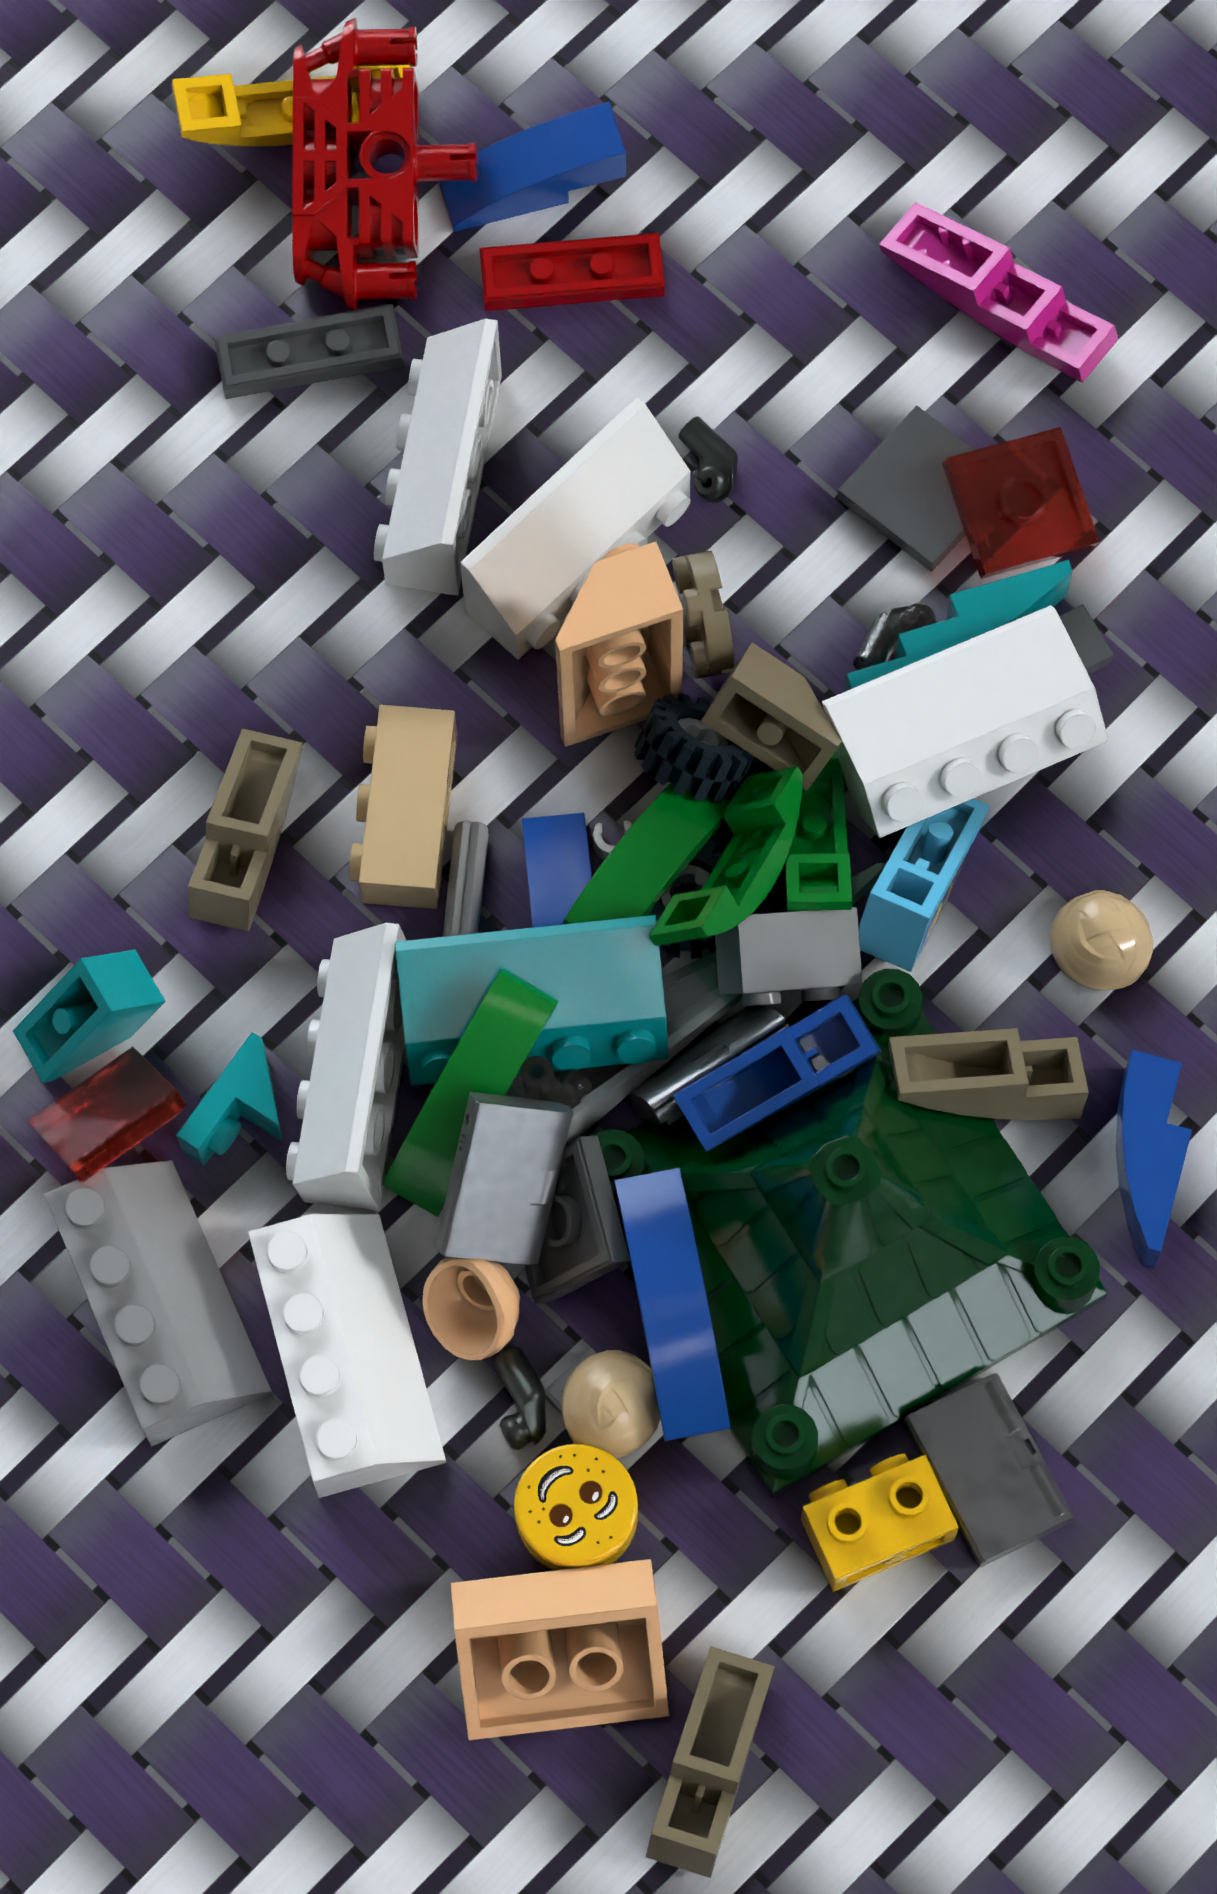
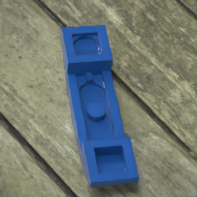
(673, 1304)

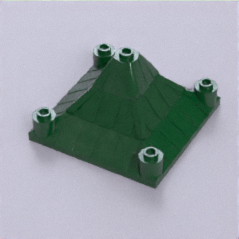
(861, 1253)

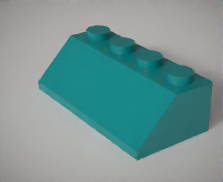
(597, 970)

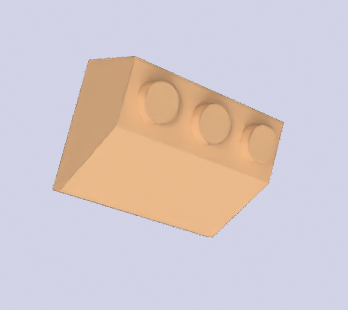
(559, 1649)

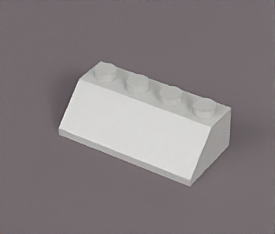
(441, 460)
(601, 499)
(965, 722)
(354, 1074)
(346, 1350)

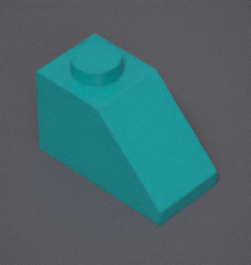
(88, 1013)

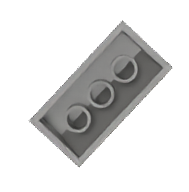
(158, 1297)

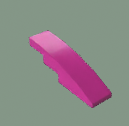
(997, 293)

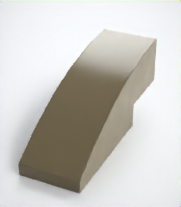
(244, 830)
(991, 1074)
(709, 1762)

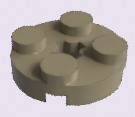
(704, 619)

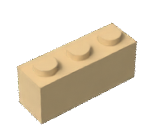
(405, 806)

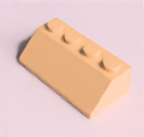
(619, 644)

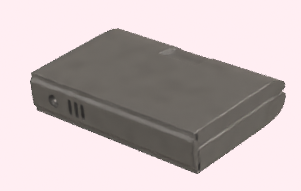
(736, 1035)
(503, 1178)
(989, 1469)

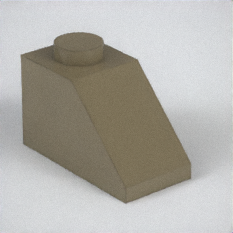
(773, 715)

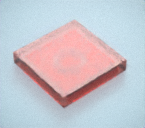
(1020, 502)
(107, 1114)

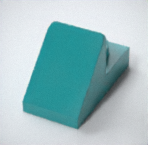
(240, 1090)

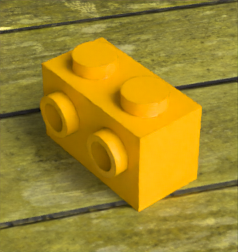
(878, 1520)

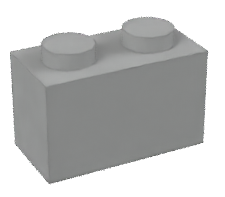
(790, 953)

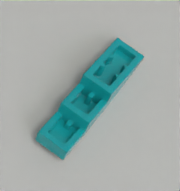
(973, 614)

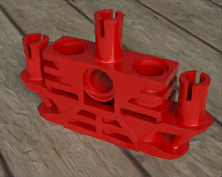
(324, 164)

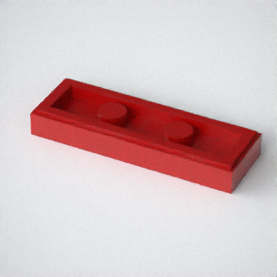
(572, 272)

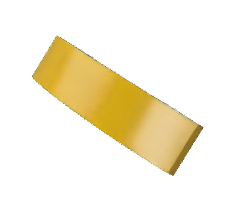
(243, 115)

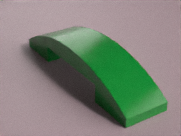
(763, 826)
(649, 857)
(819, 861)
(482, 1062)

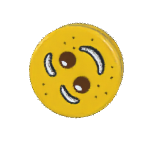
(576, 1507)

